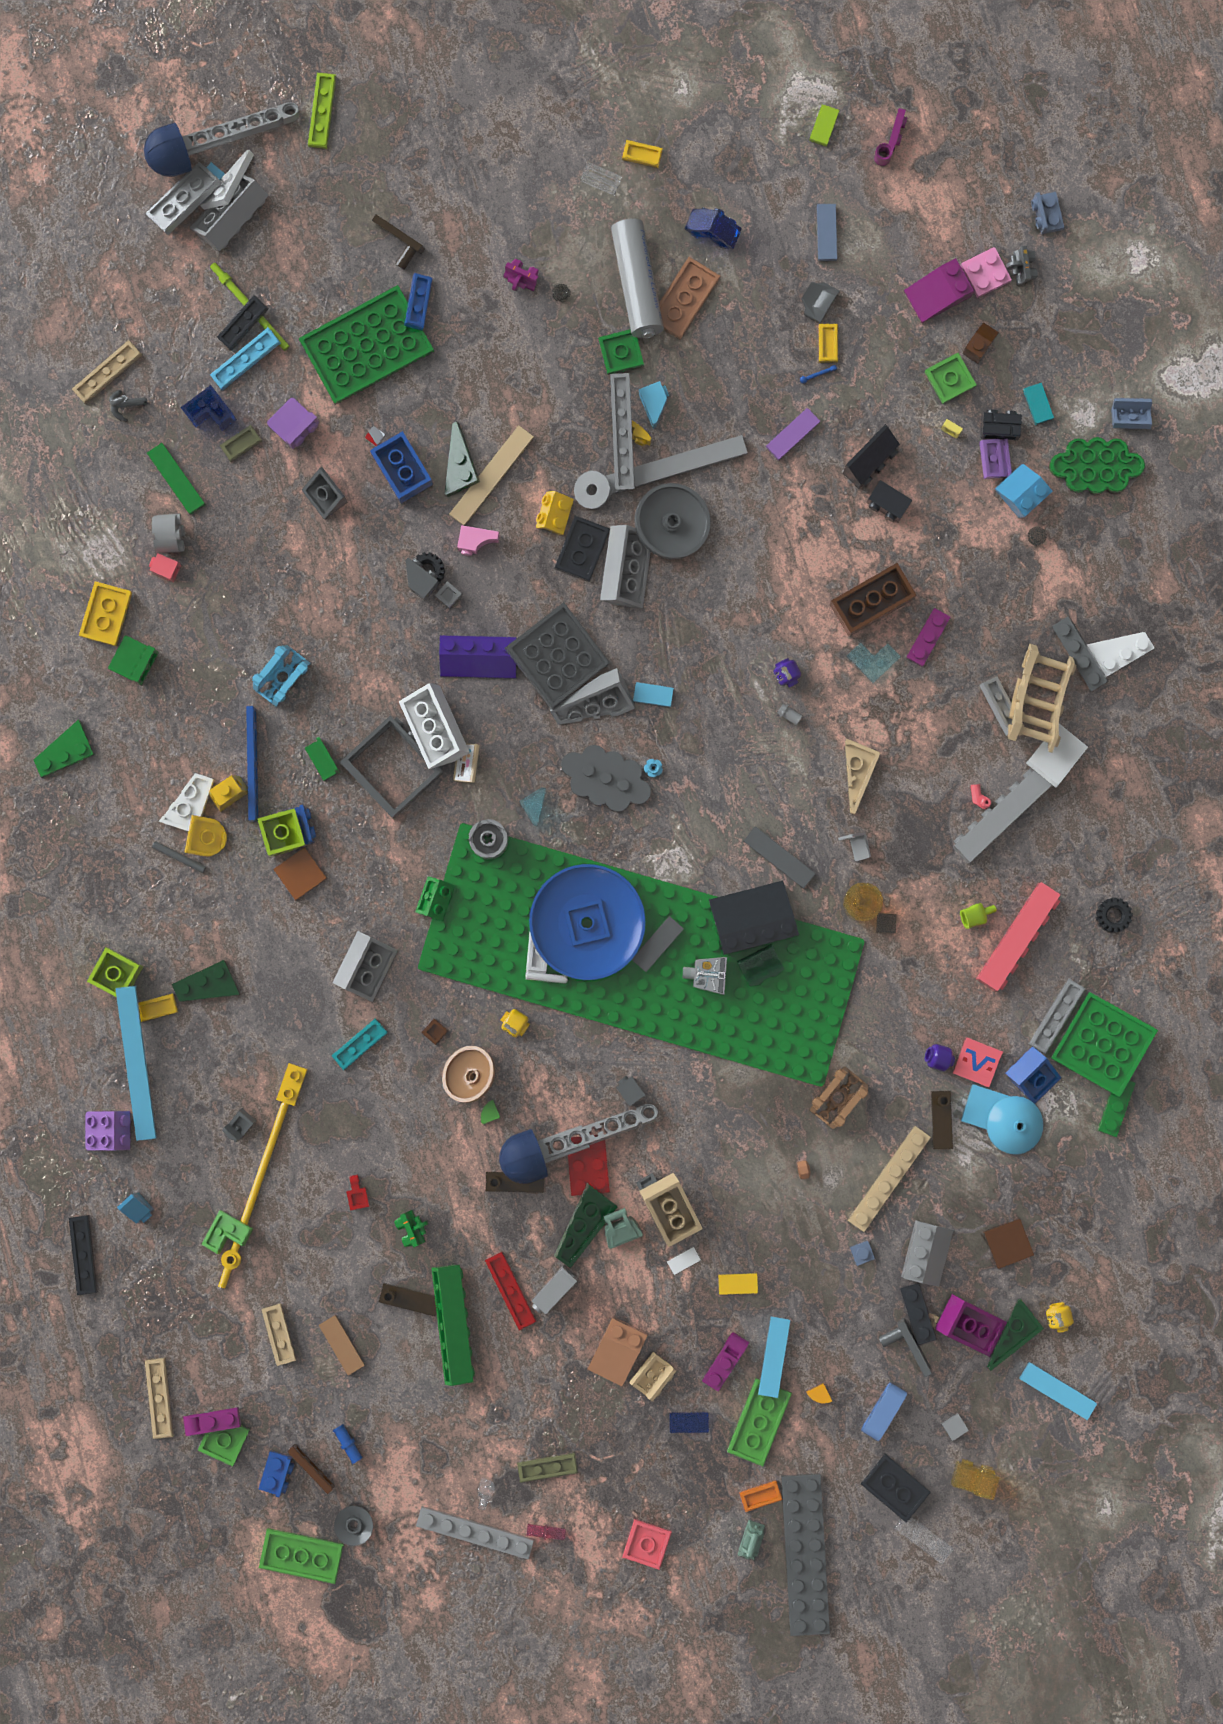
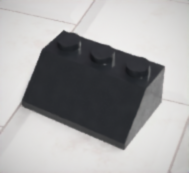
(872, 457)

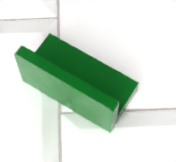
(322, 759)

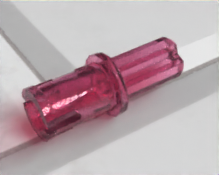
(546, 1532)

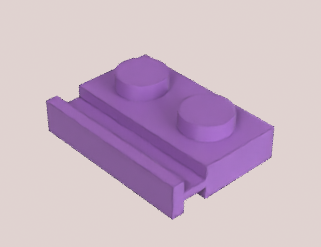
(995, 458)

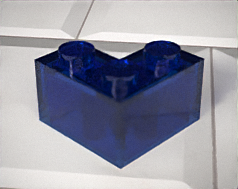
(714, 226)
(208, 405)

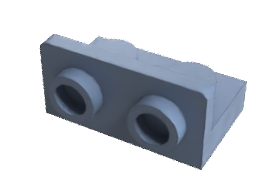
(1048, 212)

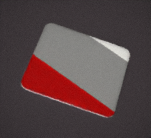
(374, 436)

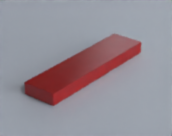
(510, 1290)

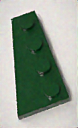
(584, 1225)

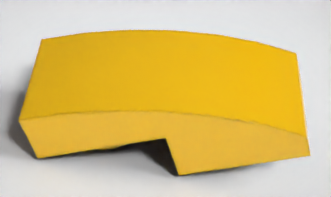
(640, 435)

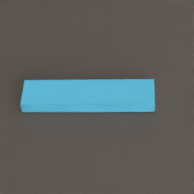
(245, 359)
(774, 1357)
(1058, 1391)

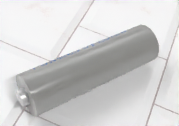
(637, 278)

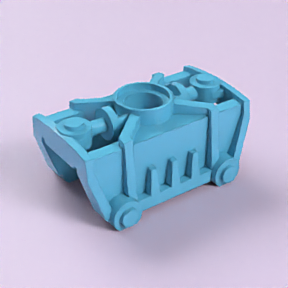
(273, 668)

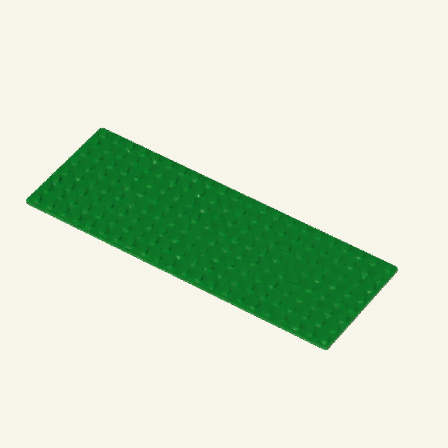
(777, 1026)

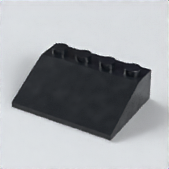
(753, 917)

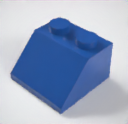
(1033, 1075)

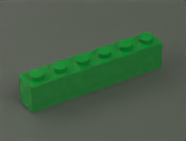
(452, 1325)

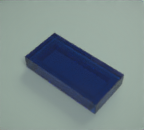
(689, 1422)

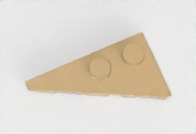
(860, 765)

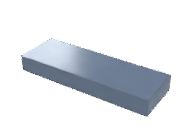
(826, 232)

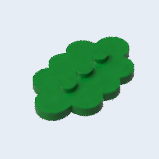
(1097, 465)

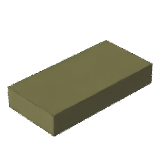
(240, 443)

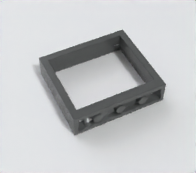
(368, 741)

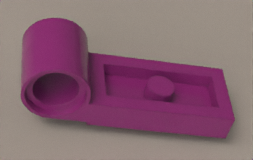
(895, 139)
(725, 1361)
(212, 1421)

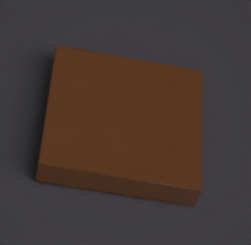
(1008, 1243)

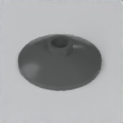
(348, 1534)

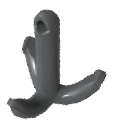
(123, 401)

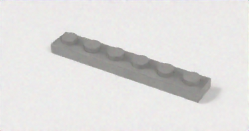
(622, 431)
(475, 1532)

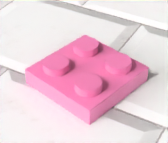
(986, 272)

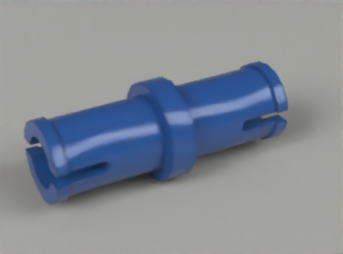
(347, 1444)

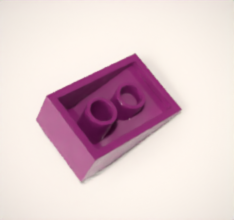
(939, 291)
(970, 1325)

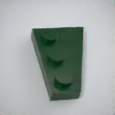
(208, 983)

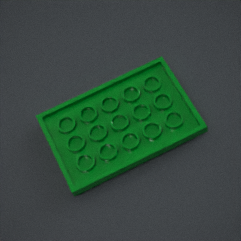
(365, 345)

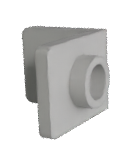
(859, 845)

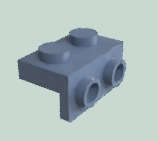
(1131, 413)

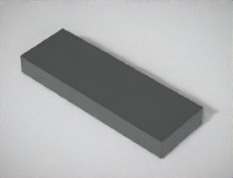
(657, 944)

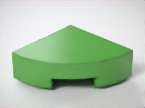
(489, 1112)

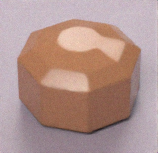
(803, 1169)

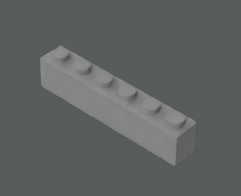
(1001, 816)

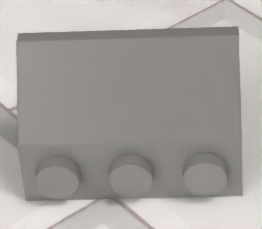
(365, 966)
(927, 1253)

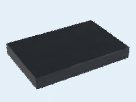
(582, 548)
(895, 1488)

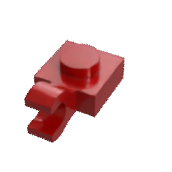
(357, 1196)

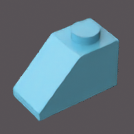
(654, 401)

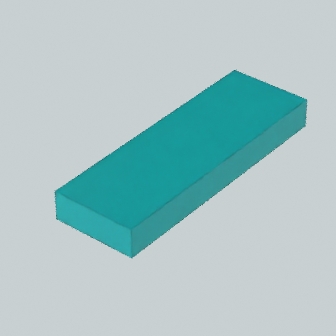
(359, 1044)

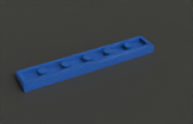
(252, 764)

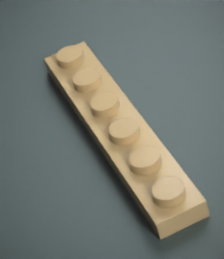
(889, 1178)

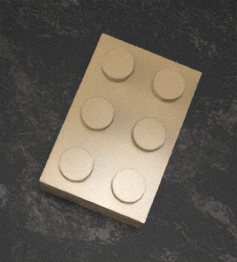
(671, 1209)

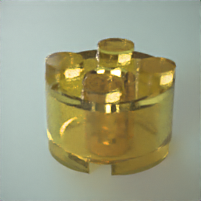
(873, 904)

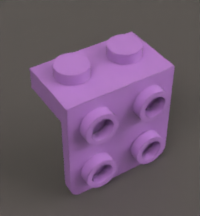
(293, 423)
(107, 1130)

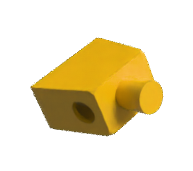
(228, 792)

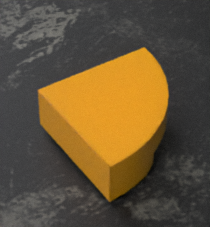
(819, 1394)

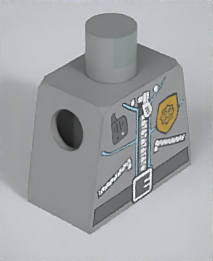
(708, 974)

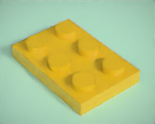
(105, 613)

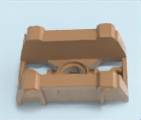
(846, 1105)

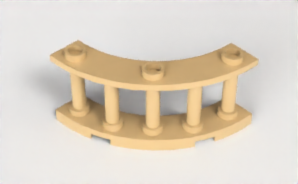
(1020, 698)

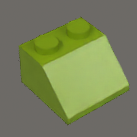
(281, 832)

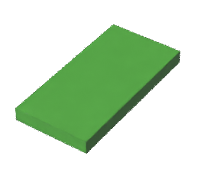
(758, 1425)
(301, 1555)

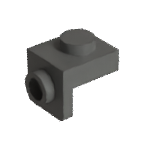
(239, 1125)

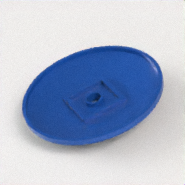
(615, 918)

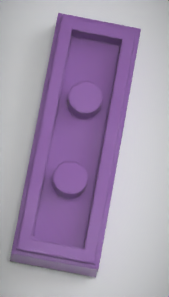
(793, 434)

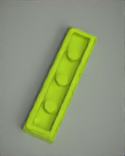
(322, 110)

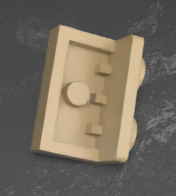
(653, 1376)

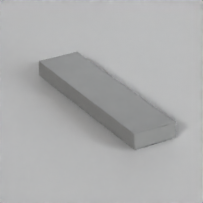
(1056, 1016)

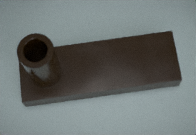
(412, 245)
(941, 1120)
(501, 1183)
(408, 1299)

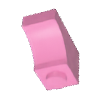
(473, 538)

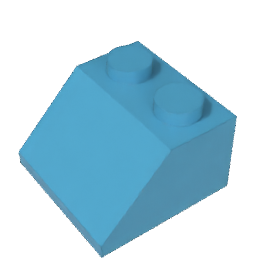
(1023, 490)

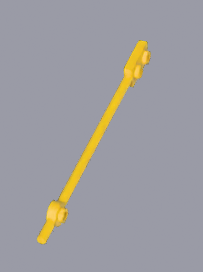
(287, 1095)

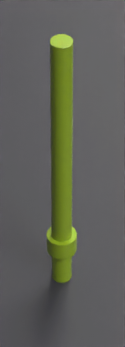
(226, 280)

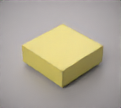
(951, 428)

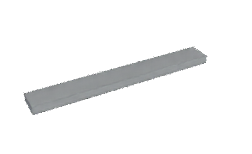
(685, 462)

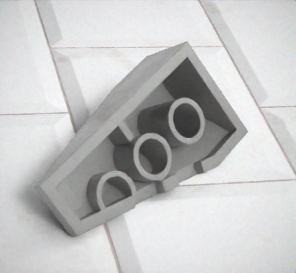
(600, 697)

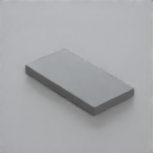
(183, 198)

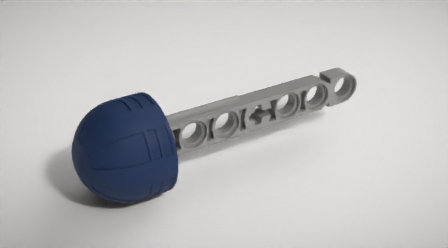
(169, 151)
(524, 1157)

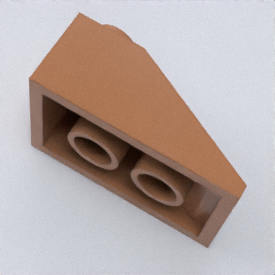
(617, 1351)

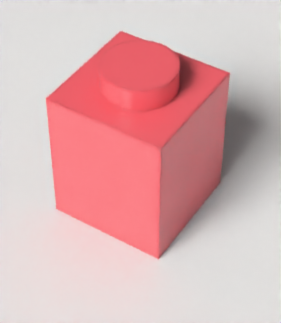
(164, 567)

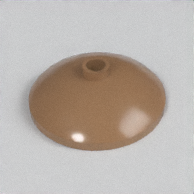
(462, 1068)

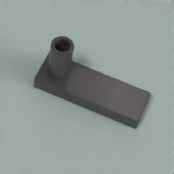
(904, 1331)

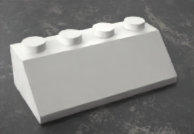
(434, 726)

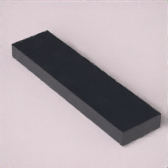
(83, 1255)

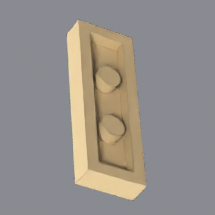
(278, 1334)

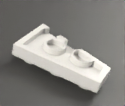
(190, 802)

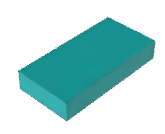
(1038, 403)

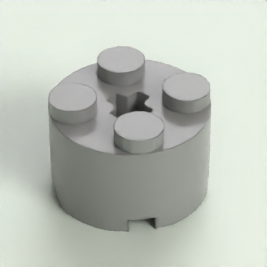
(168, 533)
(487, 828)

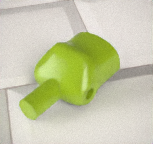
(976, 915)

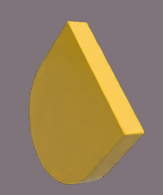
(205, 836)

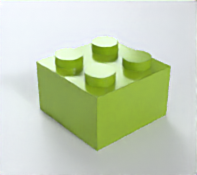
(114, 971)

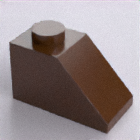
(980, 343)

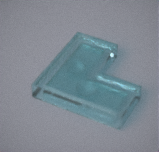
(870, 665)

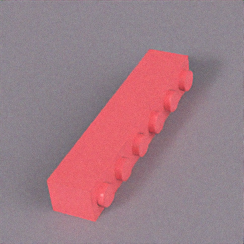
(1018, 936)

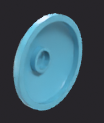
(1003, 1124)

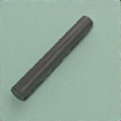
(179, 857)

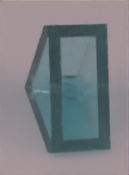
(533, 805)

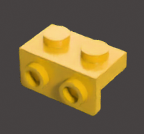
(554, 512)

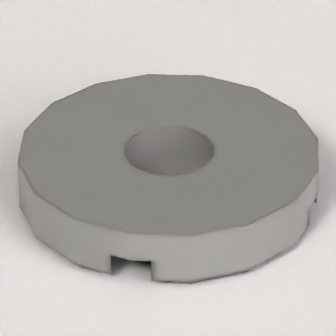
(582, 487)

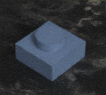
(862, 1253)

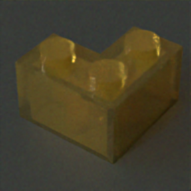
(979, 1480)

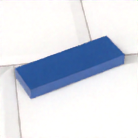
(418, 301)

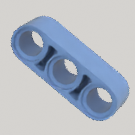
(884, 1411)

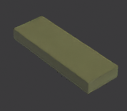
(547, 1467)

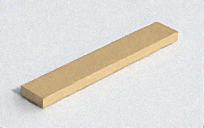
(491, 475)

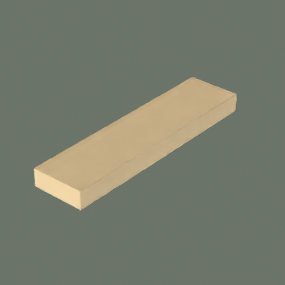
(107, 372)
(159, 1398)

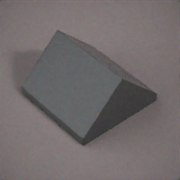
(324, 494)

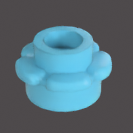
(648, 768)

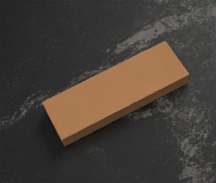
(341, 1345)

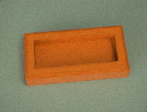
(760, 1496)

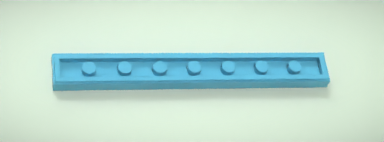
(136, 1063)

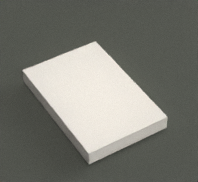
(1057, 764)

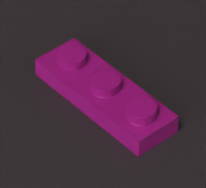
(928, 637)

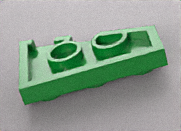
(64, 751)

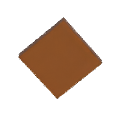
(300, 873)

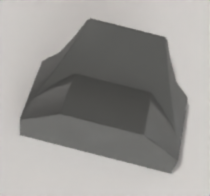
(818, 300)

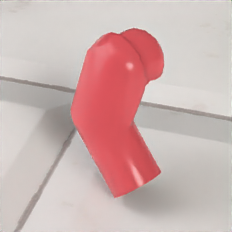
(979, 799)

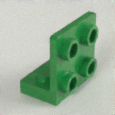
(133, 660)

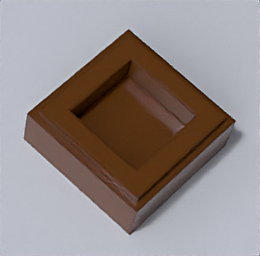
(435, 1031)

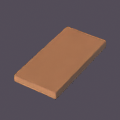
(686, 296)

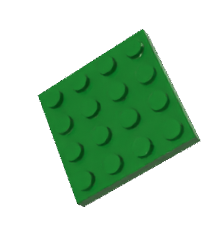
(1104, 1044)

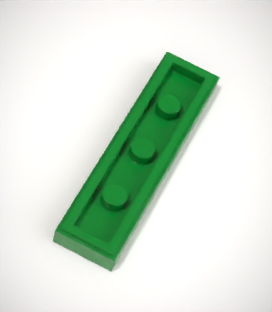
(176, 478)

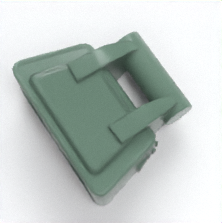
(622, 1230)
(751, 1540)

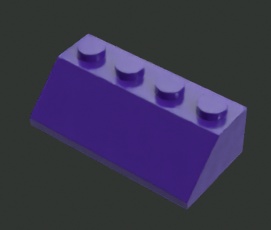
(476, 657)

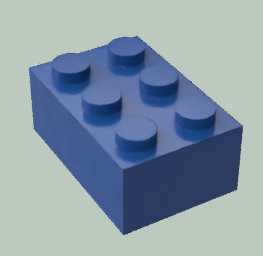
(401, 467)

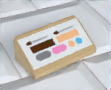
(466, 766)

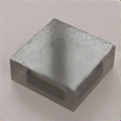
(886, 923)

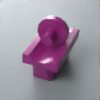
(521, 277)

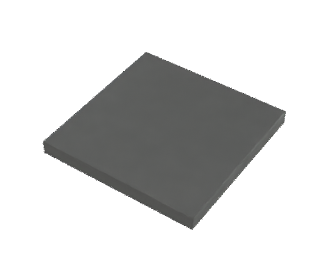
(557, 655)

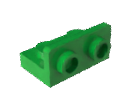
(434, 898)

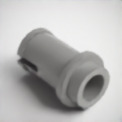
(789, 714)

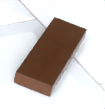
(317, 1475)

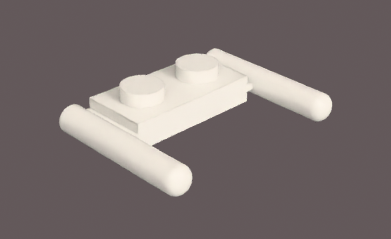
(537, 967)

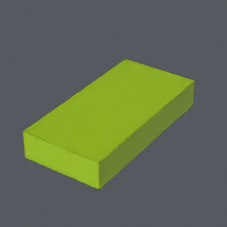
(824, 125)

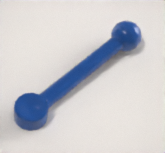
(803, 379)

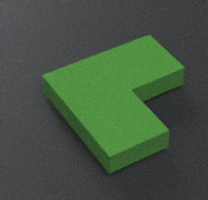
(226, 1227)

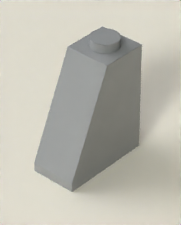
(554, 1290)

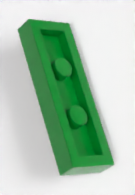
(1115, 1111)

